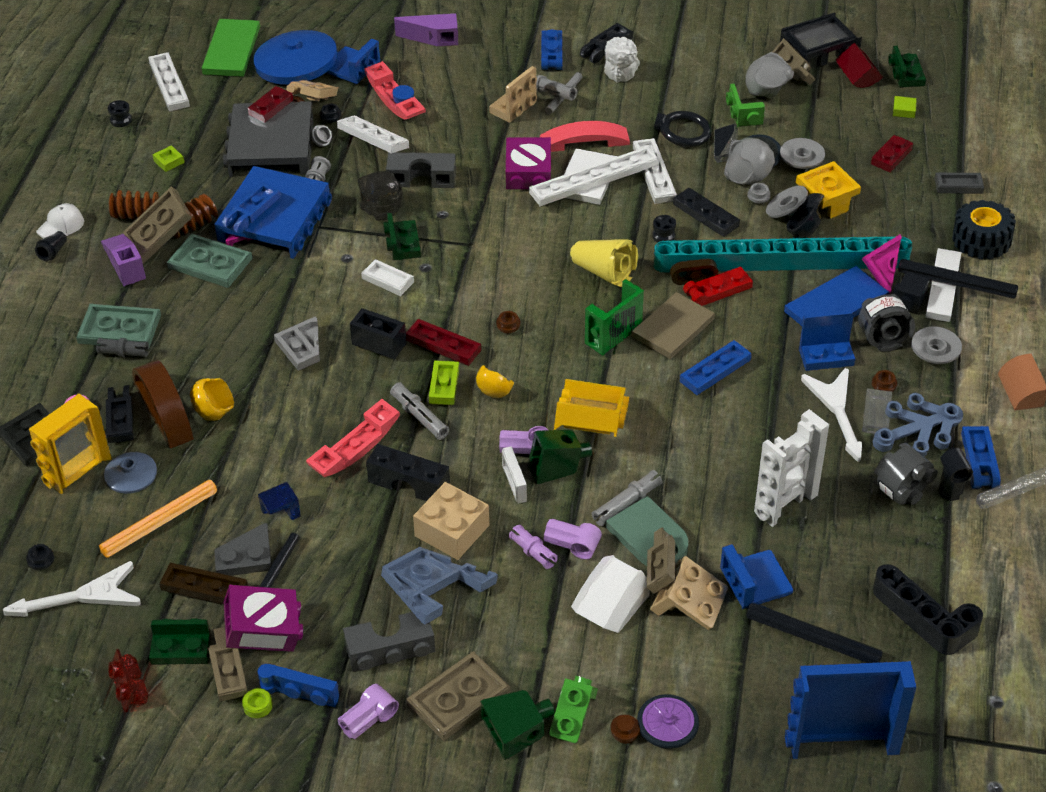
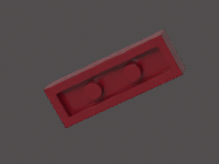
(443, 342)

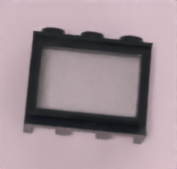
(820, 37)

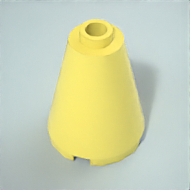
(606, 258)

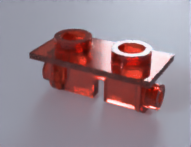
(123, 671)

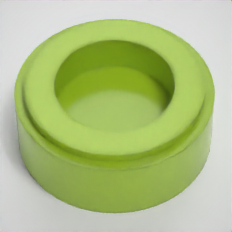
(257, 703)

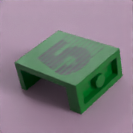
(608, 329)

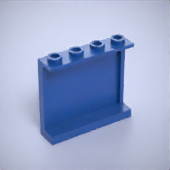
(289, 218)
(851, 704)

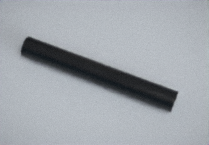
(280, 560)

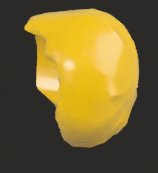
(211, 398)

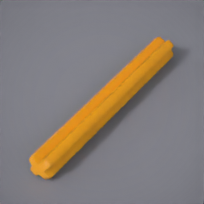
(157, 518)

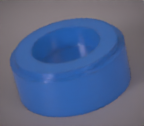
(402, 93)

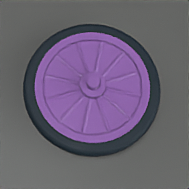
(668, 721)

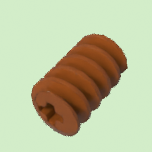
(130, 206)
(200, 209)

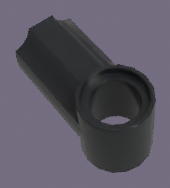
(954, 474)

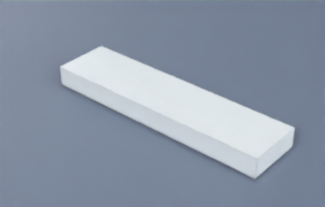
(168, 81)
(373, 134)
(657, 176)
(942, 294)

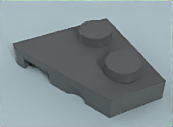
(245, 553)

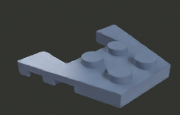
(426, 572)

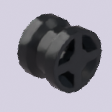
(119, 113)
(664, 228)

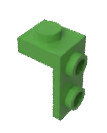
(744, 114)
(572, 708)

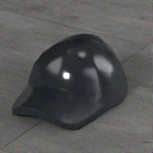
(807, 217)

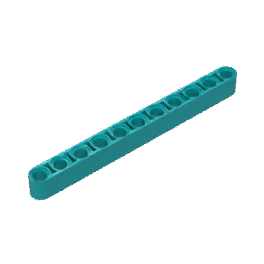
(775, 253)

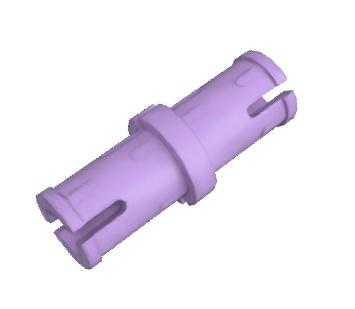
(533, 546)

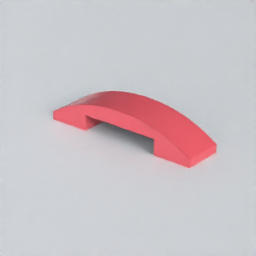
(383, 83)
(586, 132)
(356, 443)

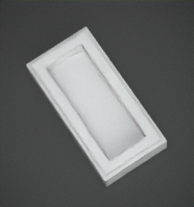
(387, 277)
(514, 475)

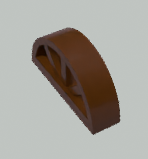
(163, 402)

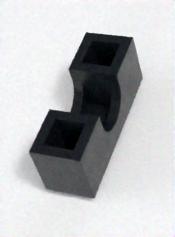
(389, 465)

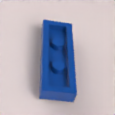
(715, 367)

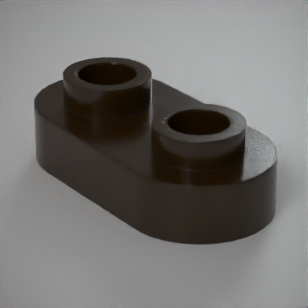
(693, 271)

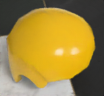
(493, 383)

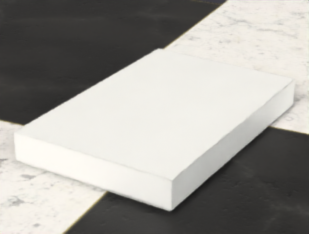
(583, 159)

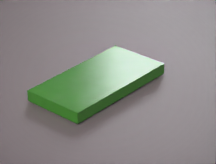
(231, 47)

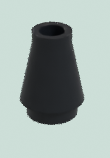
(48, 248)

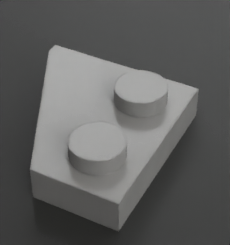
(300, 343)

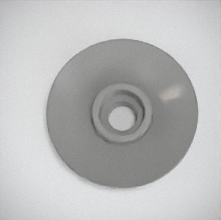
(802, 153)
(787, 202)
(936, 345)

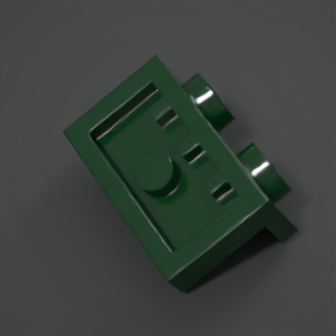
(906, 69)
(402, 238)
(180, 641)

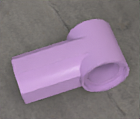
(519, 440)
(580, 540)
(374, 706)

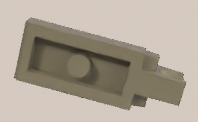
(795, 61)
(661, 561)
(226, 668)

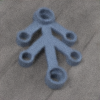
(919, 423)

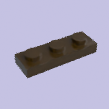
(198, 583)

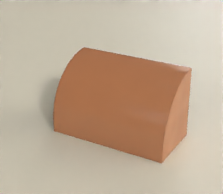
(1023, 382)

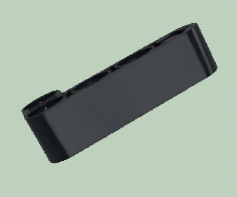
(931, 621)

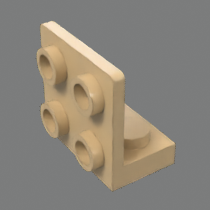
(518, 97)
(693, 593)

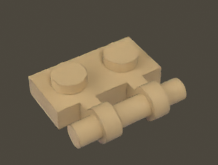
(313, 90)

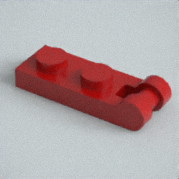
(718, 286)

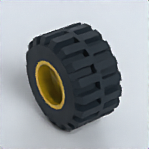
(983, 229)

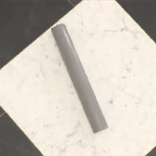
(558, 100)

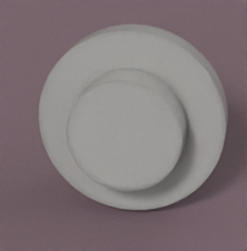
(321, 135)
(759, 193)

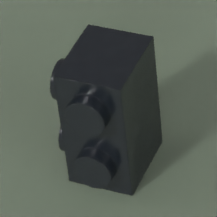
(378, 333)

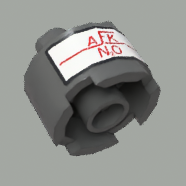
(886, 322)
(904, 474)

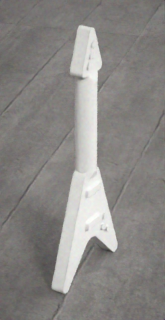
(834, 398)
(99, 591)

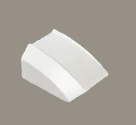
(611, 594)

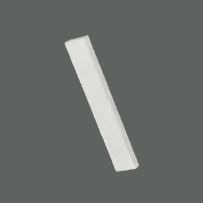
(593, 176)

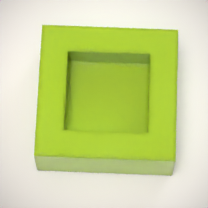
(904, 107)
(168, 158)

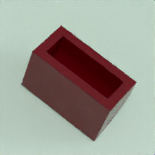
(858, 67)

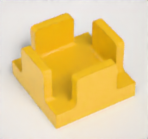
(834, 184)

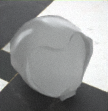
(768, 75)
(749, 161)

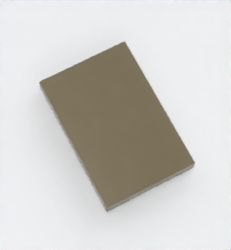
(158, 223)
(673, 325)
(456, 694)

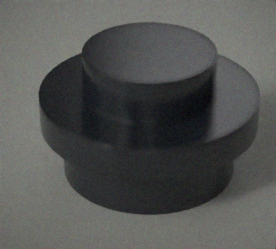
(330, 113)
(40, 557)

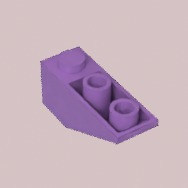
(428, 29)
(124, 259)

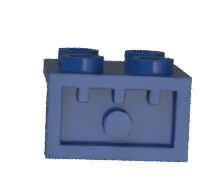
(352, 62)
(826, 340)
(754, 577)

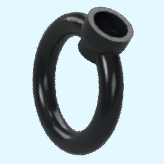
(663, 123)

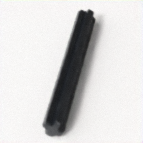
(959, 278)
(814, 634)

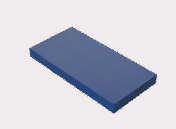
(838, 294)

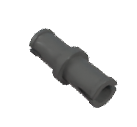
(122, 347)

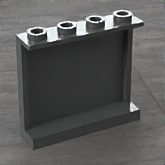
(276, 142)

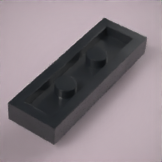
(706, 212)

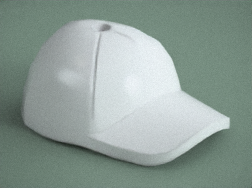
(62, 218)

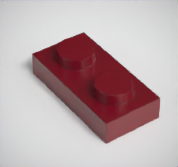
(270, 104)
(892, 153)

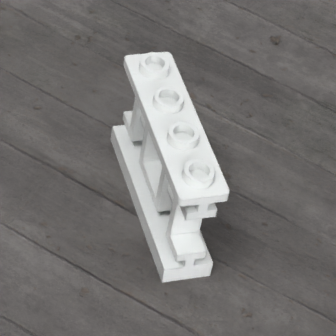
(791, 468)

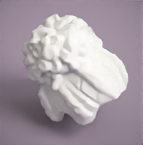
(621, 59)

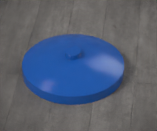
(295, 56)

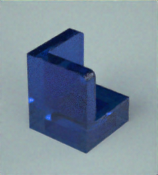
(280, 498)

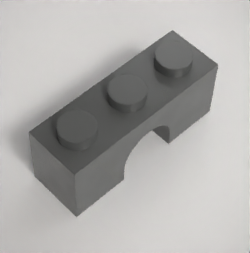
(436, 166)
(370, 650)

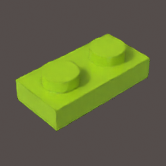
(444, 382)

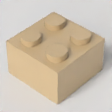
(451, 520)

